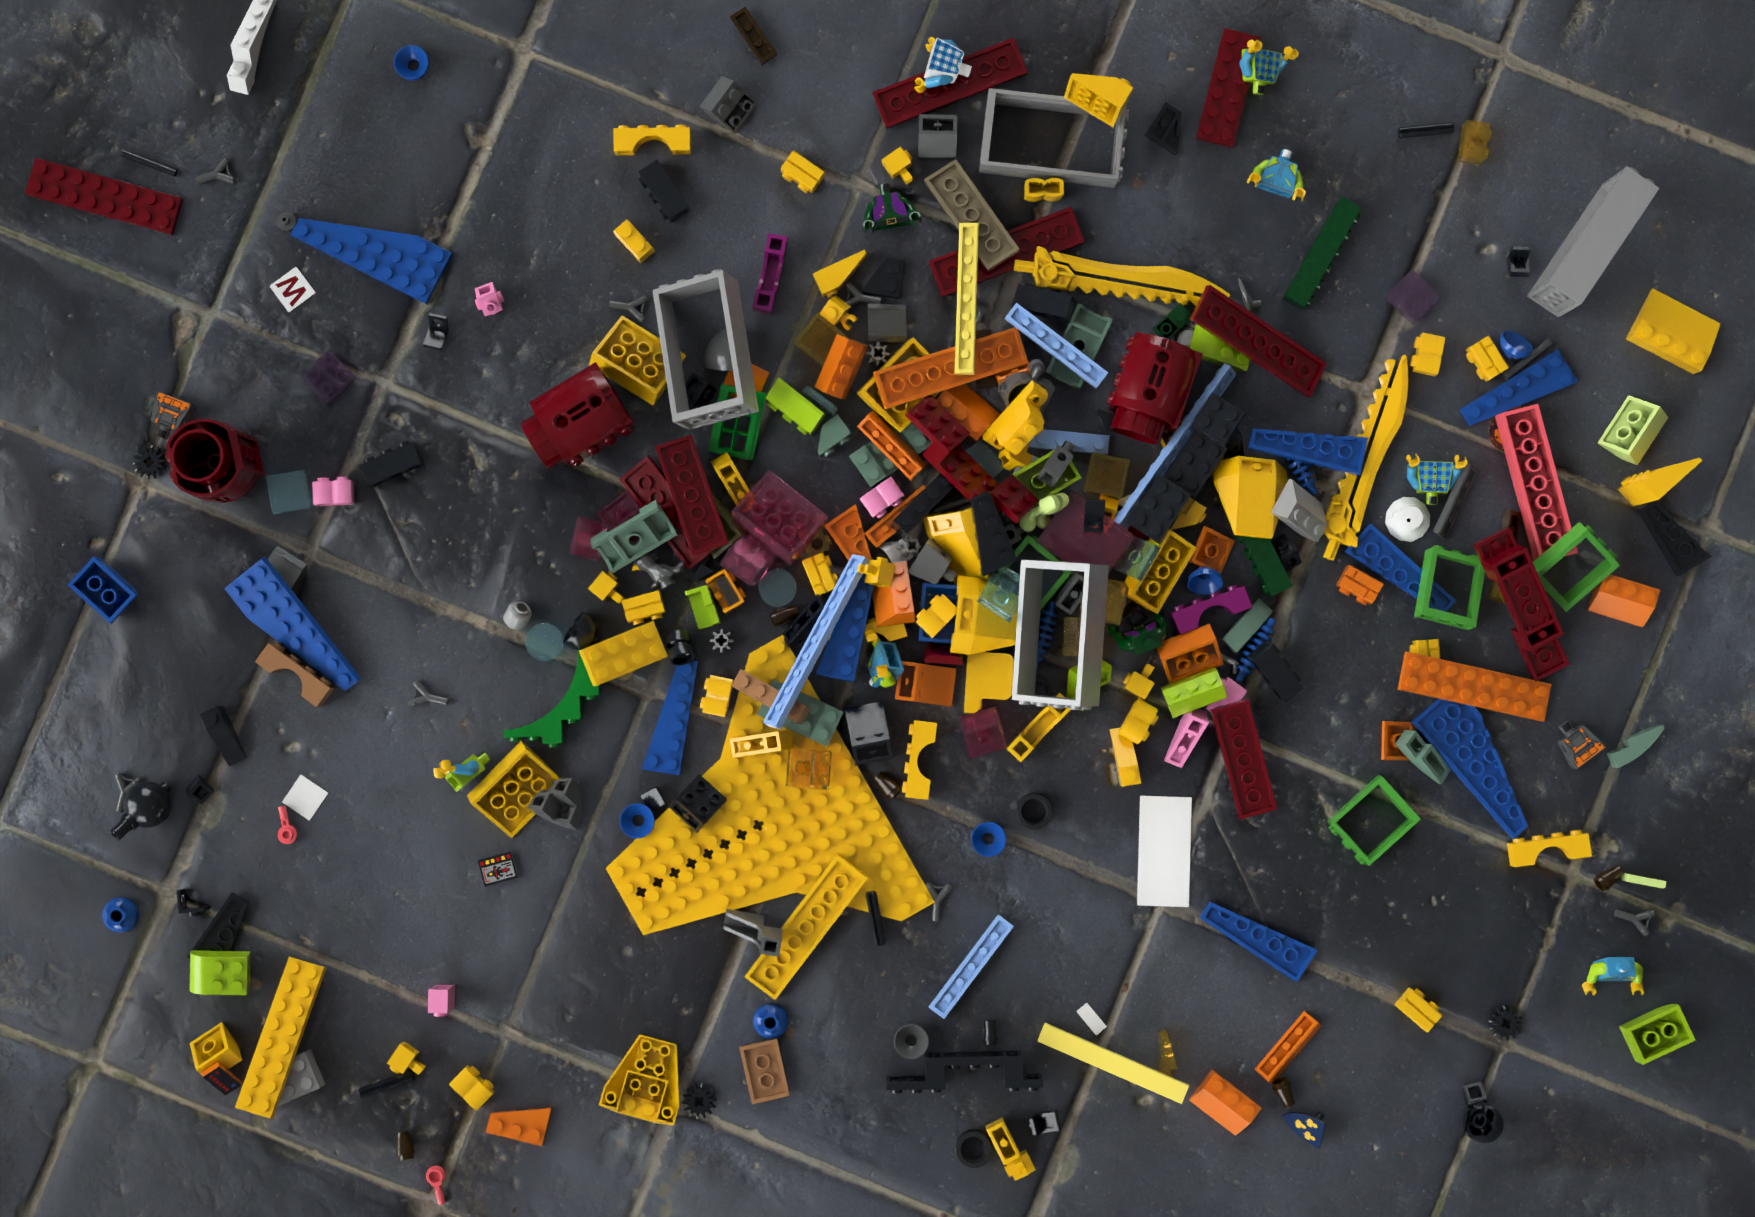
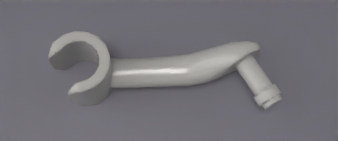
(1228, 660)

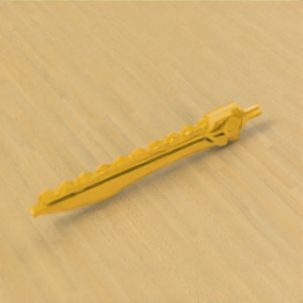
(1060, 277)
(1339, 511)

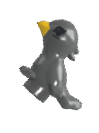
(660, 573)

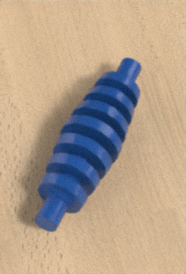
(1305, 475)
(1045, 628)
(1262, 636)

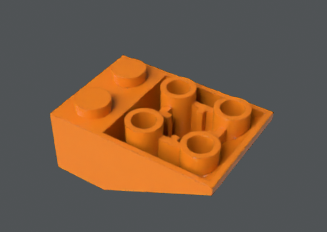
(926, 684)

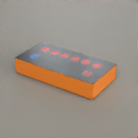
(221, 1078)

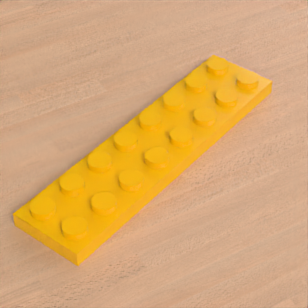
(807, 926)
(280, 1038)

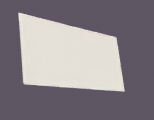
(1164, 851)

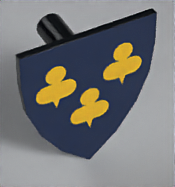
(1307, 1126)

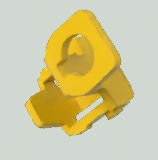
(1011, 461)

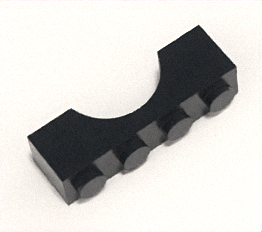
(921, 505)

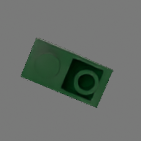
(1172, 322)

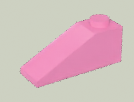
(1186, 736)

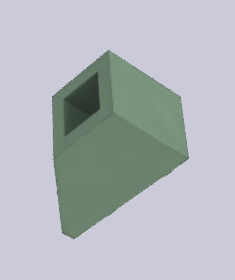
(832, 434)

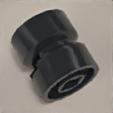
(679, 647)

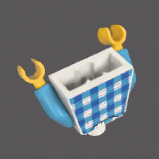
(943, 64)

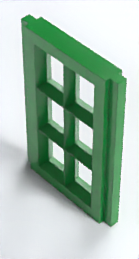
(752, 434)

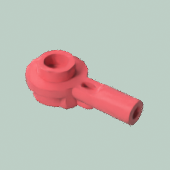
(287, 833)
(435, 1176)

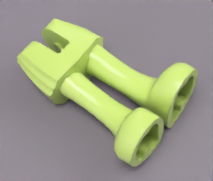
(1040, 514)

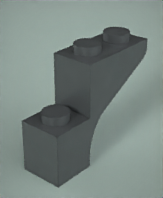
(751, 927)

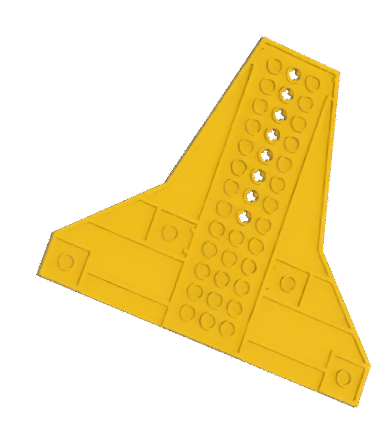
(796, 842)

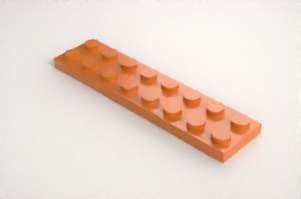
(937, 370)
(1474, 686)

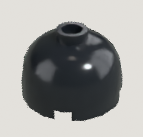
(582, 632)
(1483, 1123)

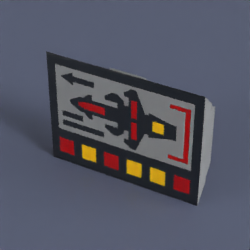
(498, 869)

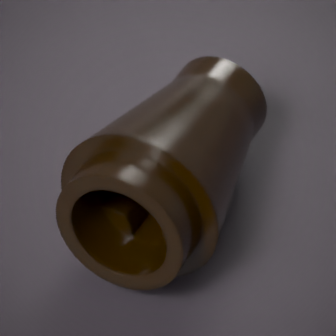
(783, 615)
(887, 785)
(1607, 878)
(1283, 1091)
(404, 1147)

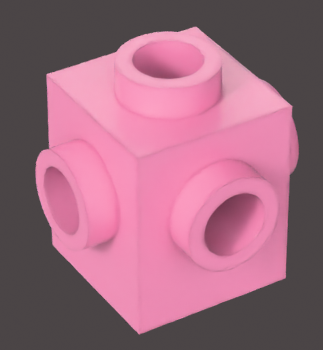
(488, 299)

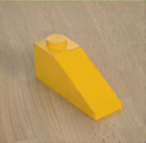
(835, 276)
(730, 477)
(761, 743)
(1125, 759)

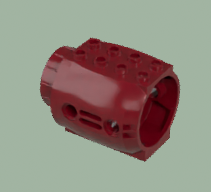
(1152, 387)
(576, 419)
(238, 465)

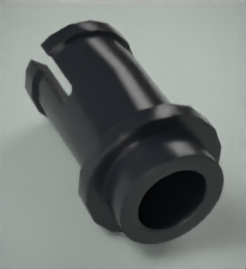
(989, 1032)

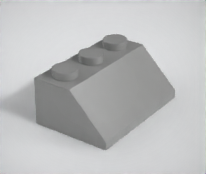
(1300, 511)

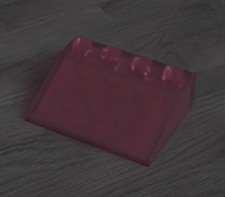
(779, 517)
(1070, 543)

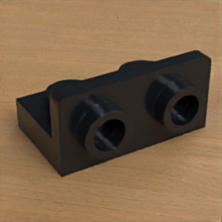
(698, 391)

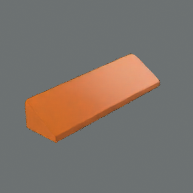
(891, 445)
(1288, 1047)

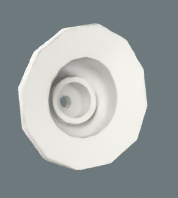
(1399, 513)

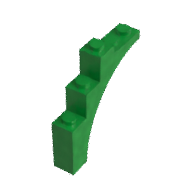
(569, 709)

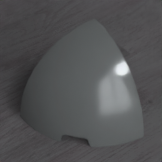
(717, 353)
(559, 803)

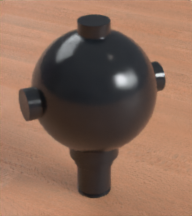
(144, 806)

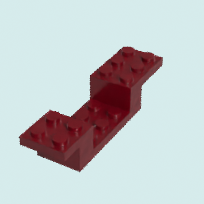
(959, 467)
(1527, 601)

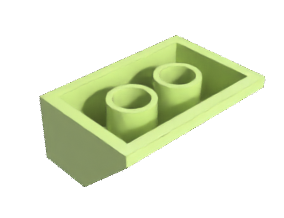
(1633, 429)

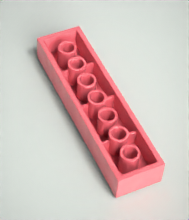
(1534, 478)

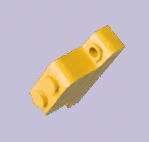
(1018, 421)
(987, 678)

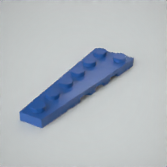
(1532, 383)
(1326, 450)
(1392, 564)
(846, 640)
(669, 737)
(1269, 945)

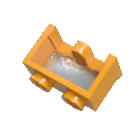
(725, 590)

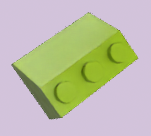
(794, 407)
(1194, 692)

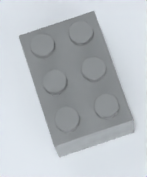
(303, 1077)

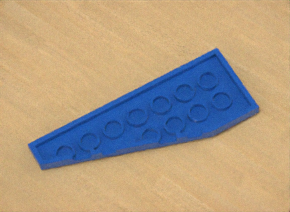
(390, 257)
(279, 612)
(1466, 748)

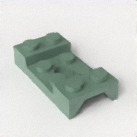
(1083, 327)
(876, 465)
(650, 526)
(819, 723)

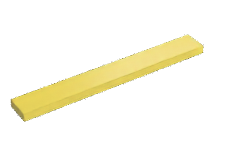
(966, 299)
(1113, 1063)

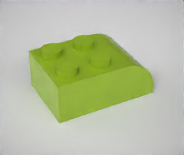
(1217, 351)
(1039, 489)
(220, 972)
(1657, 1033)

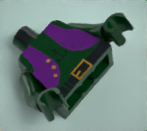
(889, 211)
(1143, 637)

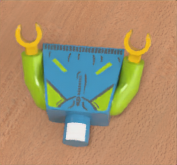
(1279, 176)
(884, 663)
(1615, 970)

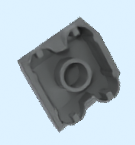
(887, 323)
(288, 566)

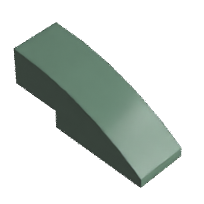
(1246, 625)
(1634, 746)
(1423, 755)

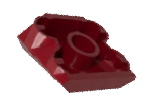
(941, 655)

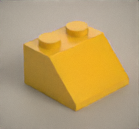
(214, 1047)

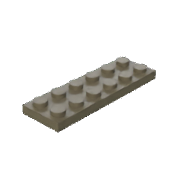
(966, 205)

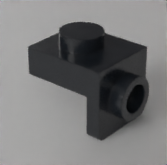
(1518, 261)
(1044, 1122)

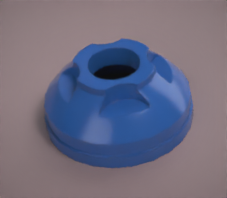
(405, 56)
(1514, 345)
(1205, 584)
(629, 827)
(996, 846)
(129, 914)
(774, 1011)

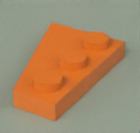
(849, 533)
(521, 1125)

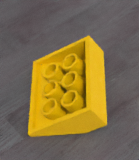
(1099, 95)
(1674, 332)
(633, 360)
(870, 395)
(1656, 483)
(511, 787)

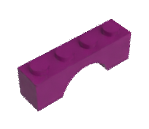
(771, 273)
(1188, 618)

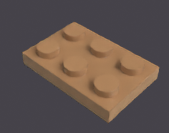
(764, 1071)

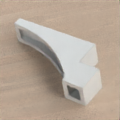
(247, 45)

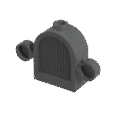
(1016, 382)

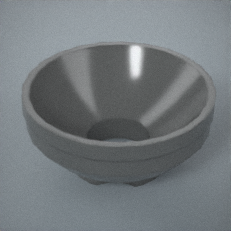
(911, 1051)

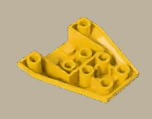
(1249, 492)
(957, 537)
(977, 626)
(645, 1082)

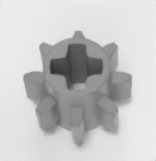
(872, 352)
(909, 552)
(718, 636)

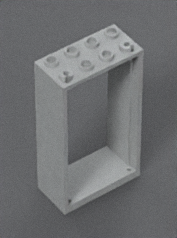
(1048, 103)
(1593, 241)
(746, 398)
(1090, 635)

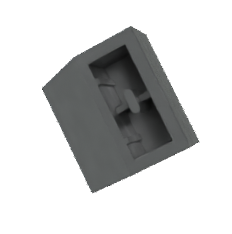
(728, 104)
(937, 136)

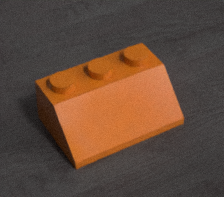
(841, 367)
(968, 409)
(1623, 600)
(894, 603)
(1189, 654)
(1225, 1103)

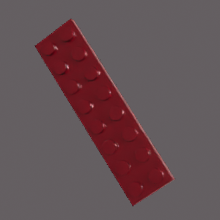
(989, 69)
(104, 196)
(1052, 232)
(1258, 341)

